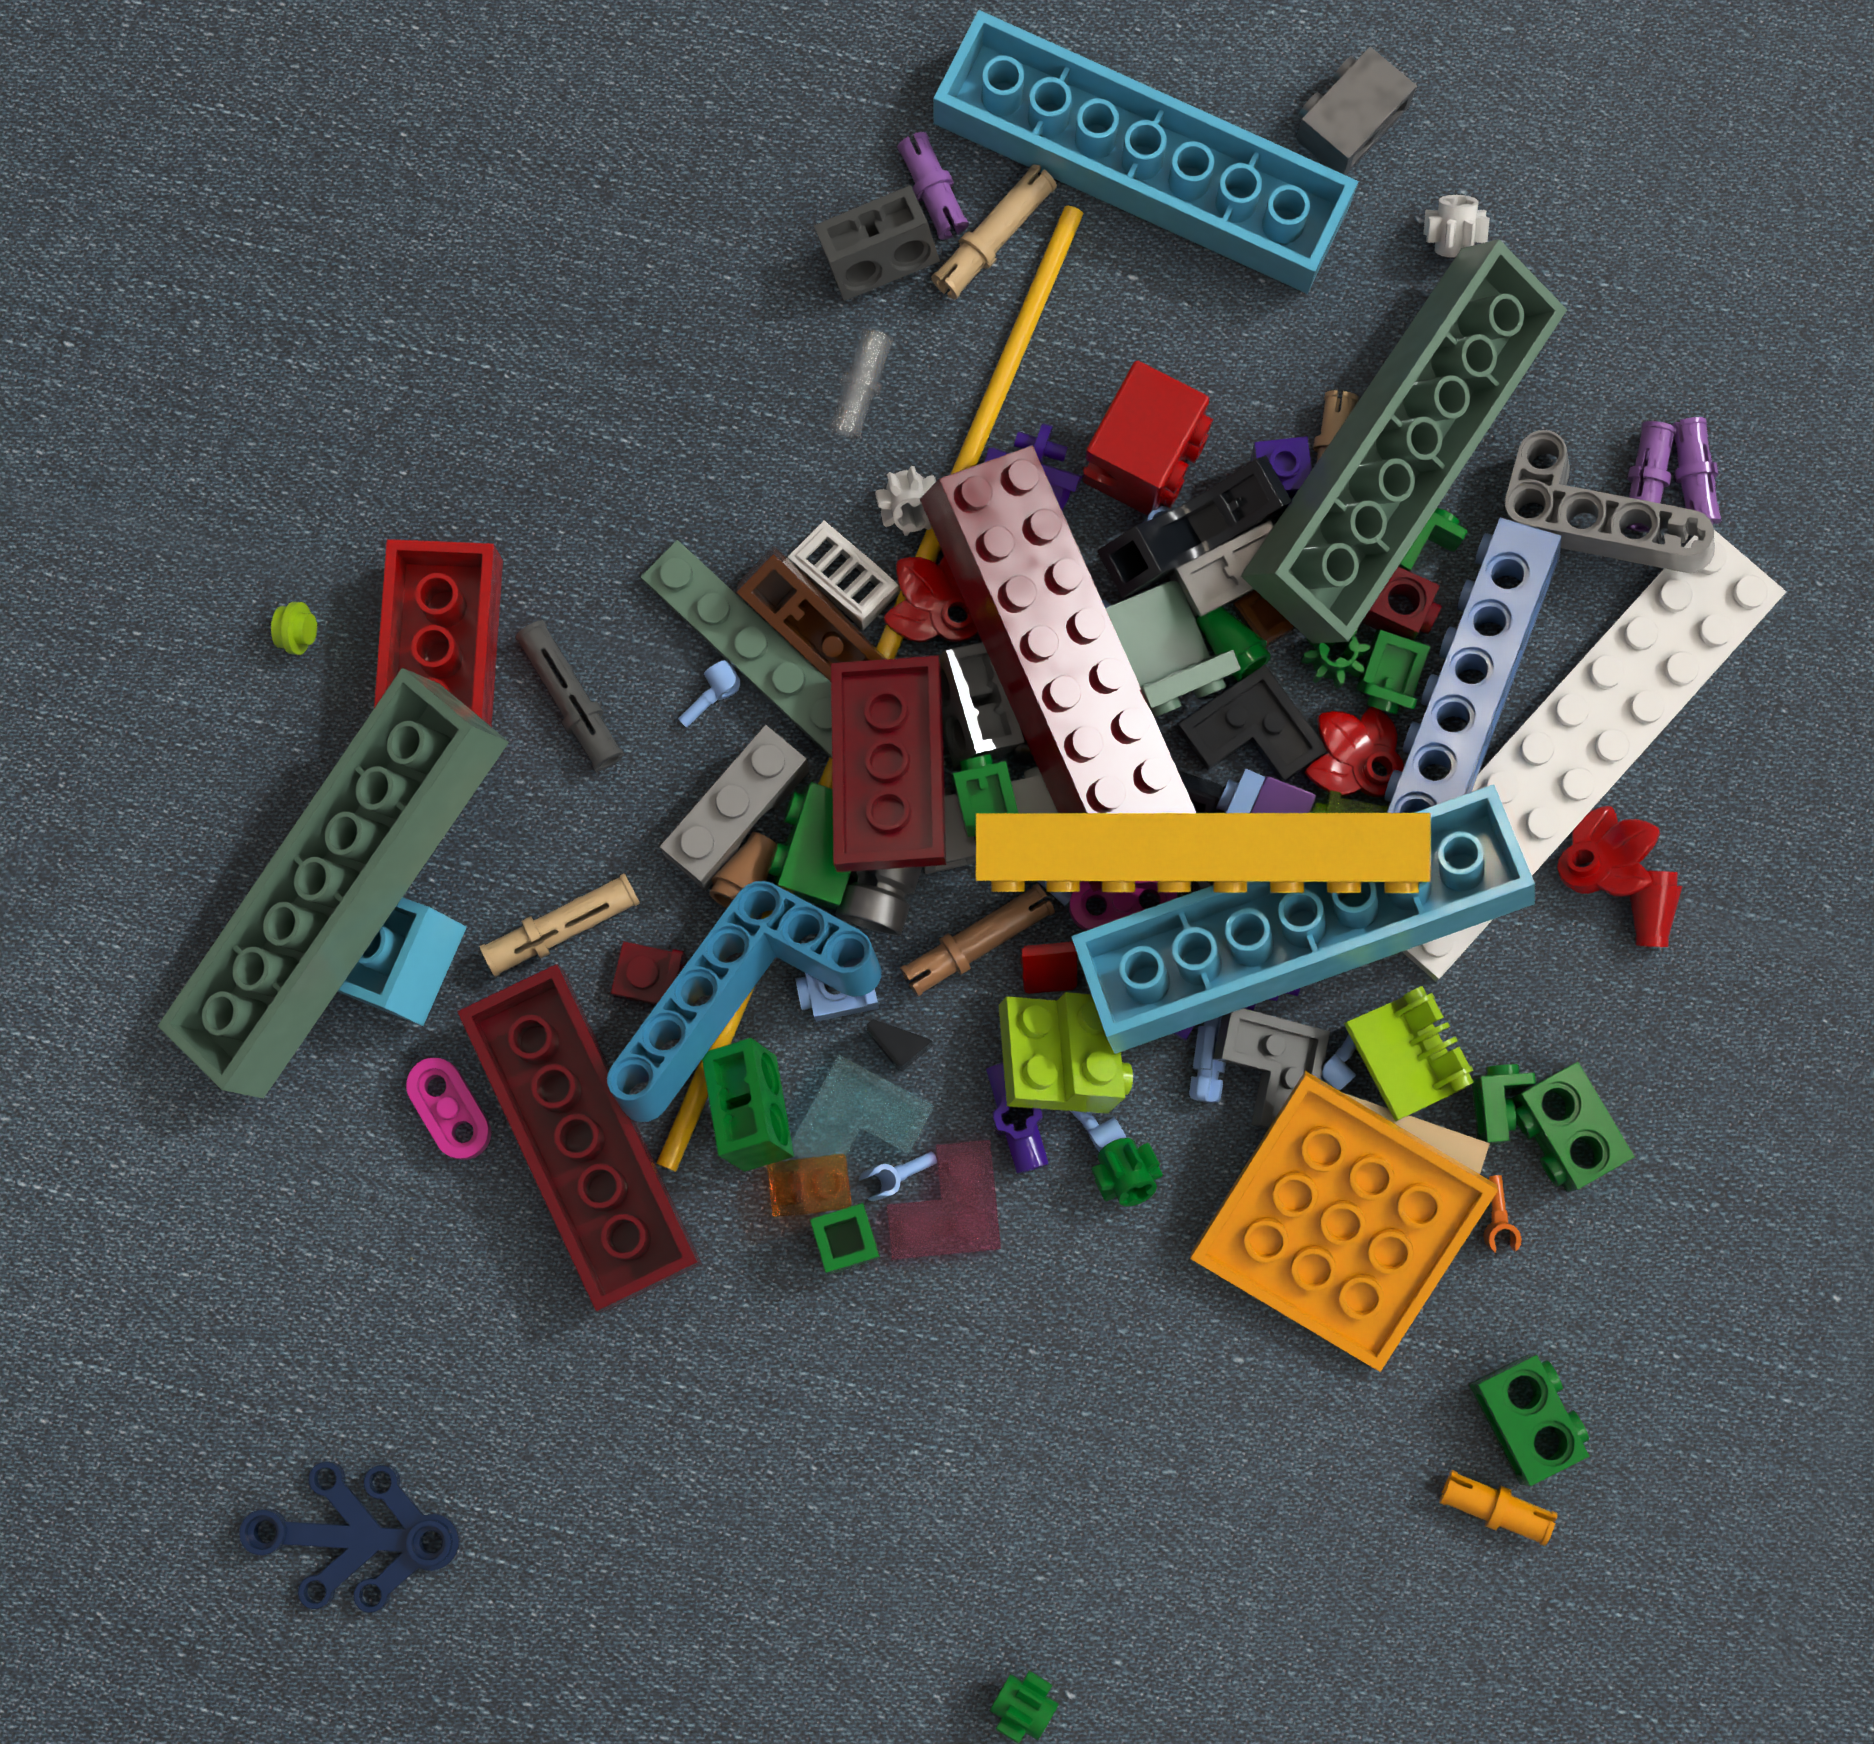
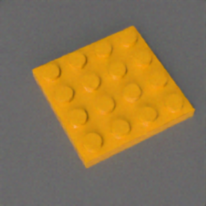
(1343, 1221)

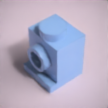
(827, 1005)

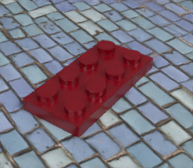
(887, 764)

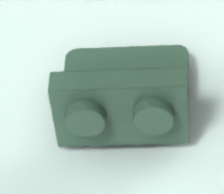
(1168, 647)

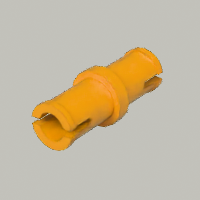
(1498, 1508)

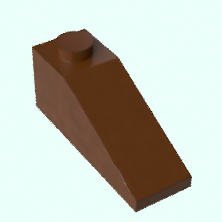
(803, 613)

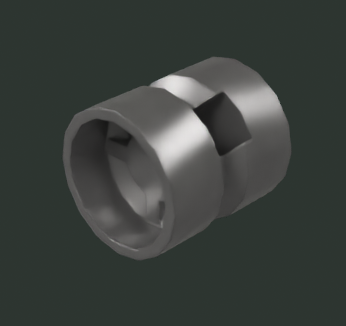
(878, 899)

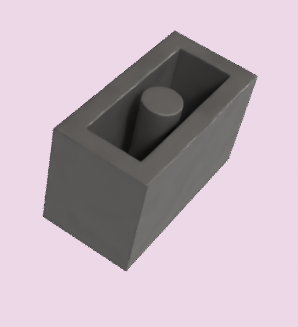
(1354, 111)

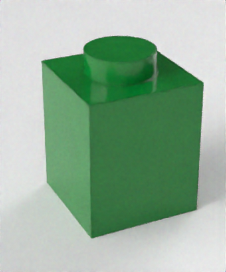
(845, 1239)

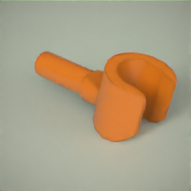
(1500, 1219)

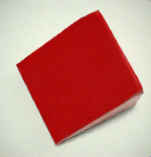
(1049, 967)

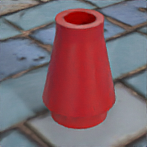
(1655, 909)

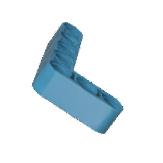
(730, 985)

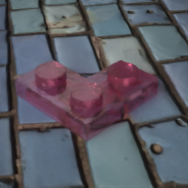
(964, 1216)

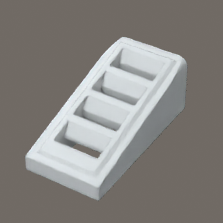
(874, 603)

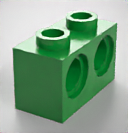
(747, 1105)
(1583, 1119)
(1517, 1427)

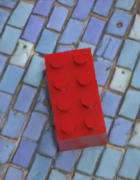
(442, 618)

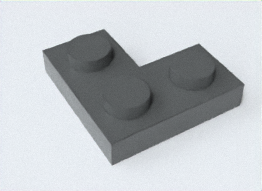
(1276, 1049)

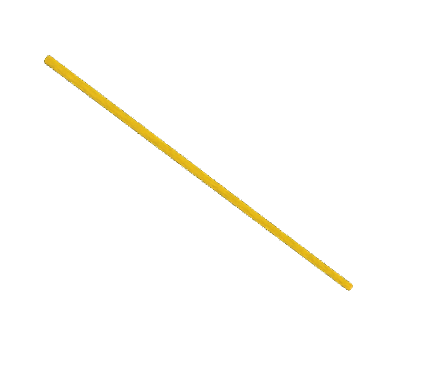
(929, 549)

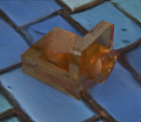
(809, 1185)

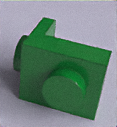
(1441, 529)
(1392, 671)

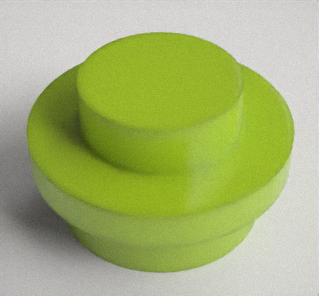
(293, 628)

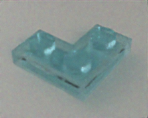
(858, 1101)

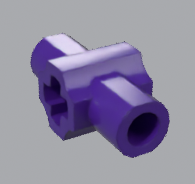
(1024, 1145)

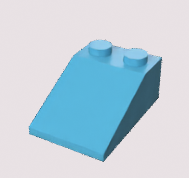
(406, 962)

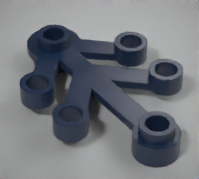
(361, 1537)

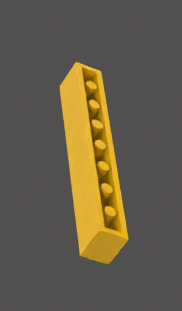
(1204, 848)

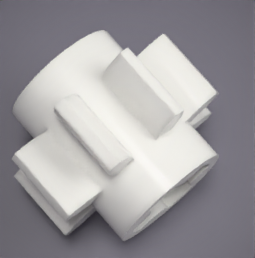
(1455, 225)
(902, 500)

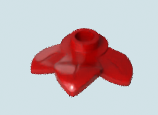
(928, 596)
(1352, 750)
(1614, 852)

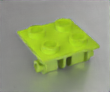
(1408, 1054)

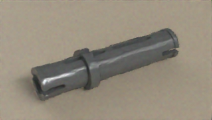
(601, 746)

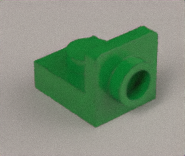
(982, 789)
(1493, 1112)

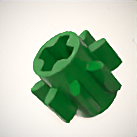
(1337, 670)
(1127, 1172)
(1024, 1707)

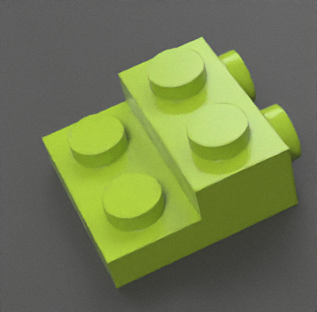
(1060, 1056)

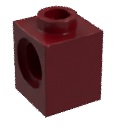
(1419, 592)

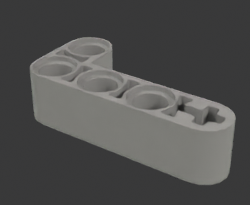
(1612, 512)

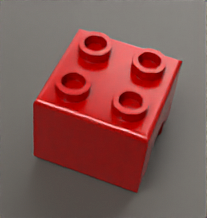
(1146, 440)

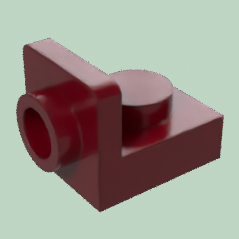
(646, 972)

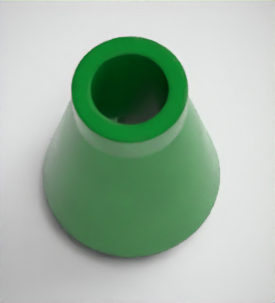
(1228, 633)

